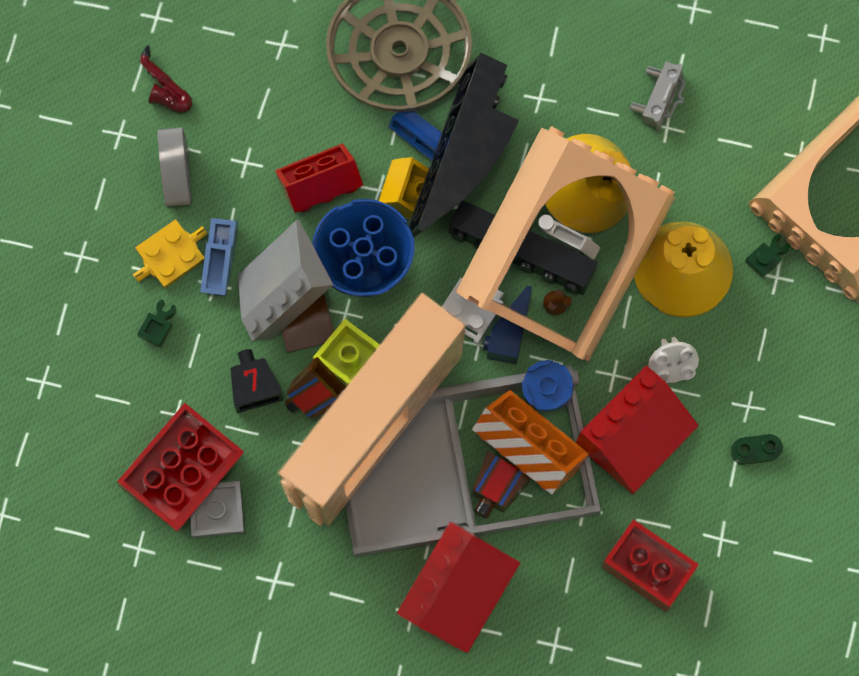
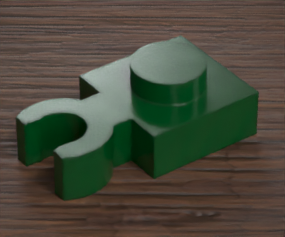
(766, 258)
(156, 327)

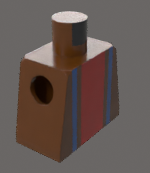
(314, 390)
(497, 485)

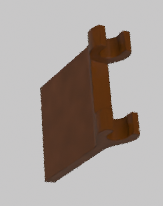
(309, 328)

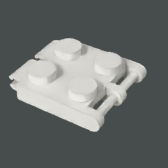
(470, 313)

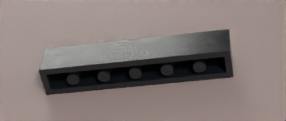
(535, 254)

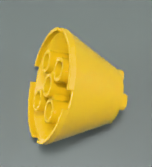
(593, 201)
(685, 270)

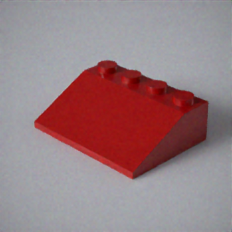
(637, 430)
(180, 467)
(458, 587)

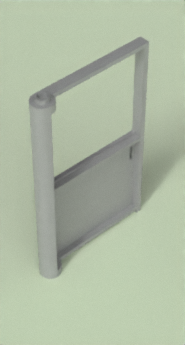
(425, 482)

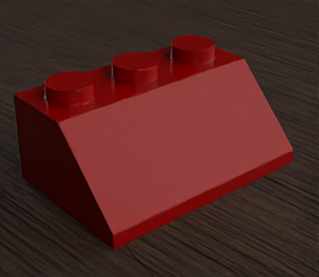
(319, 178)

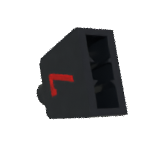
(253, 383)

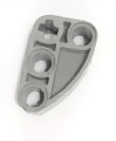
(174, 166)

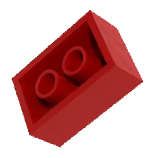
(649, 565)

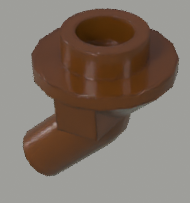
(556, 302)

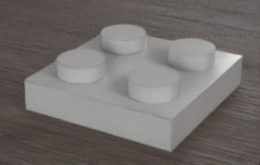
(219, 512)

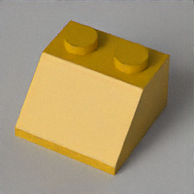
(403, 185)

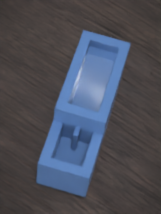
(219, 256)

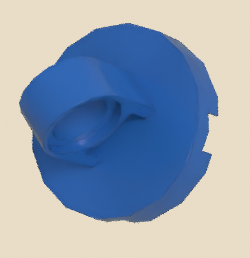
(547, 386)

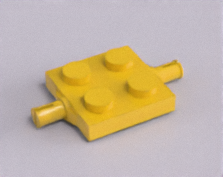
(170, 254)

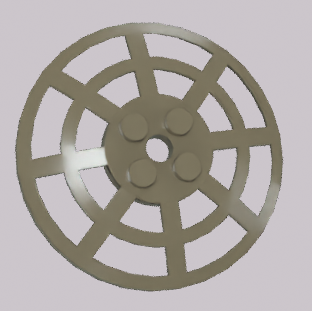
(396, 64)

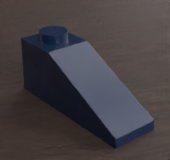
(507, 336)

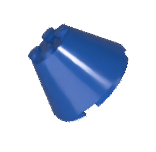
(364, 247)

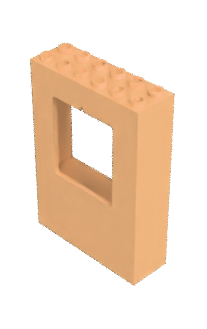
(373, 411)

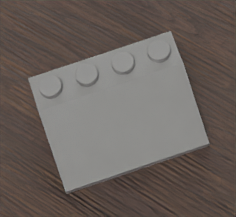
(281, 284)

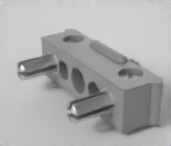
(662, 95)

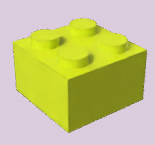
(346, 351)

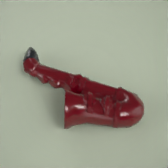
(171, 95)

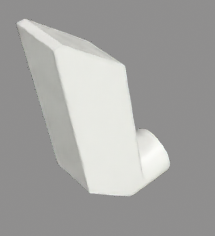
(568, 237)

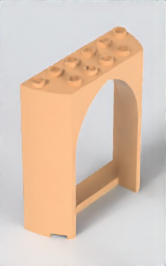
(547, 169)
(787, 210)

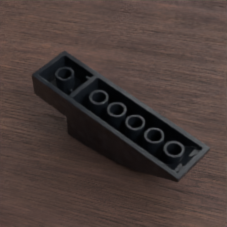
(468, 143)

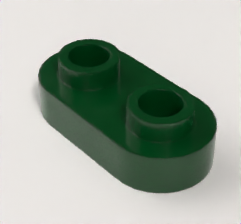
(757, 449)

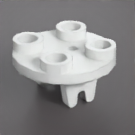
(674, 361)

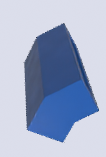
(416, 132)

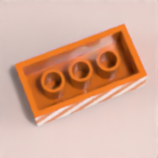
(530, 441)

